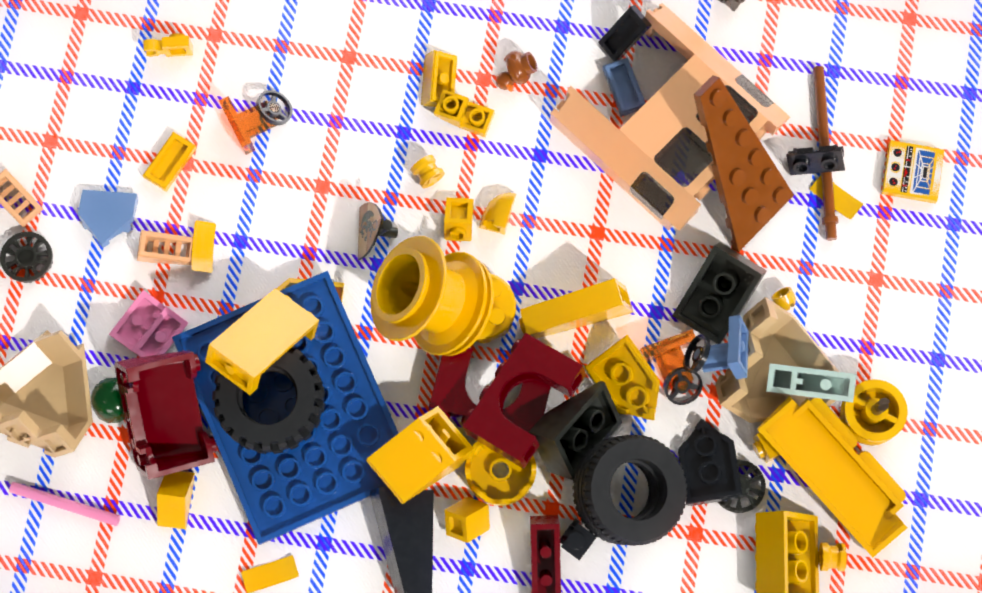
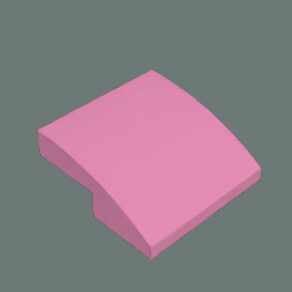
(148, 327)

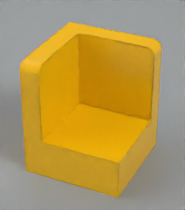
(467, 519)

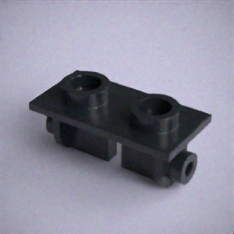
(809, 161)

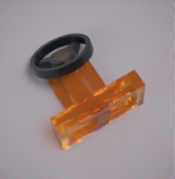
(256, 119)
(669, 360)

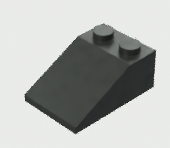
(719, 292)
(574, 428)

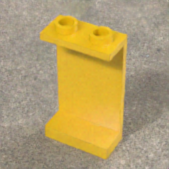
(260, 339)

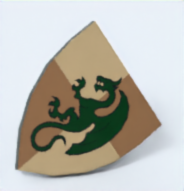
(371, 226)

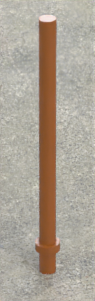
(829, 218)

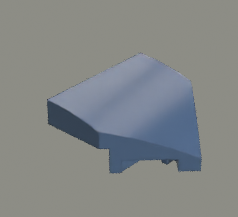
(107, 213)

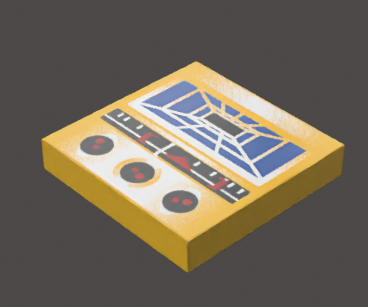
(913, 171)

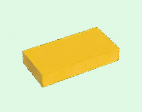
(169, 161)

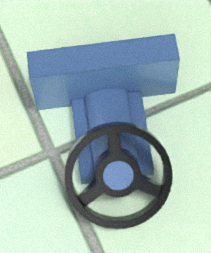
(721, 356)

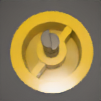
(876, 412)

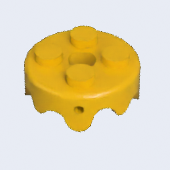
(502, 311)
(494, 489)

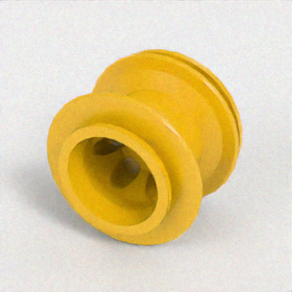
(431, 297)

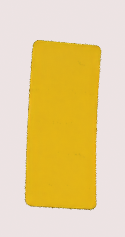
(844, 202)
(203, 246)
(270, 574)

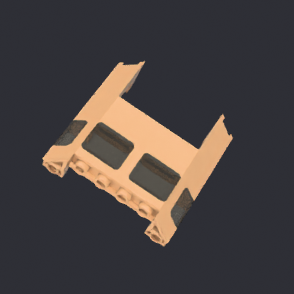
(662, 147)

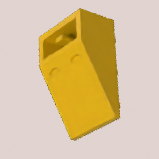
(420, 455)

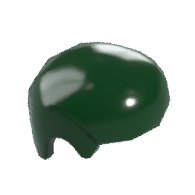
(107, 401)

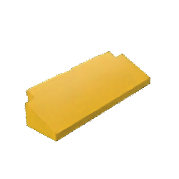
(846, 482)

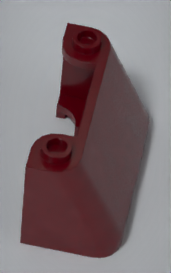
(163, 413)

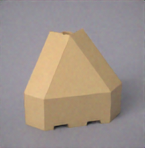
(773, 339)
(46, 395)

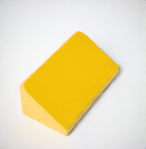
(438, 74)

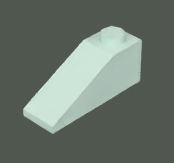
(811, 382)

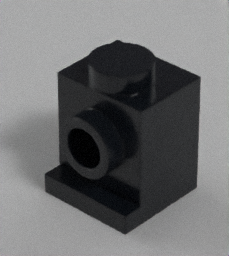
(577, 539)

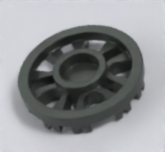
(26, 257)
(746, 487)

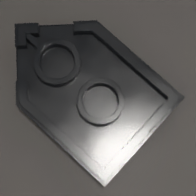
(709, 466)

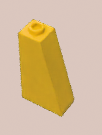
(576, 309)

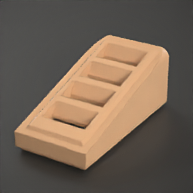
(6, 176)
(165, 258)

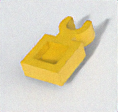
(174, 45)

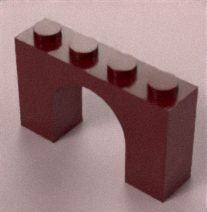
(528, 362)
(452, 398)

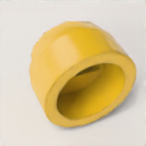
(784, 298)

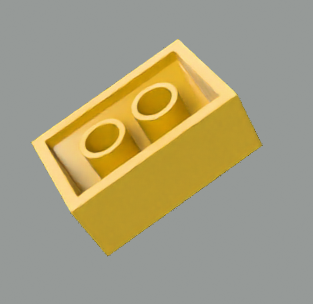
(786, 552)

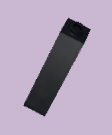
(406, 538)

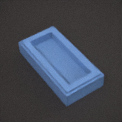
(623, 86)

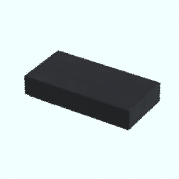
(624, 33)

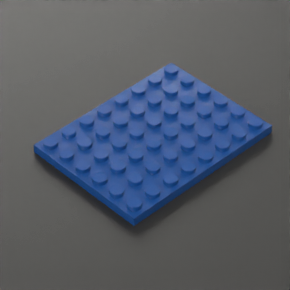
(331, 466)

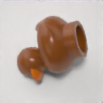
(519, 68)

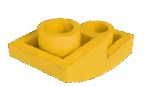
(464, 114)

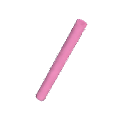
(64, 503)

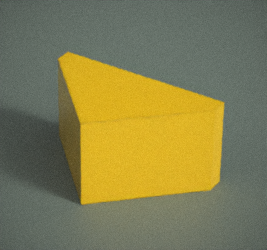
(175, 499)

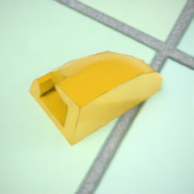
(498, 213)

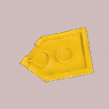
(628, 379)

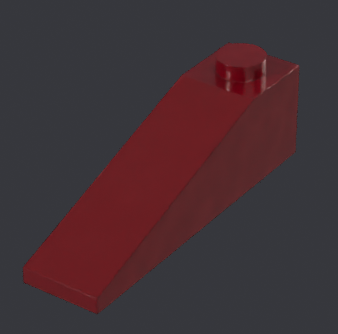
(545, 554)

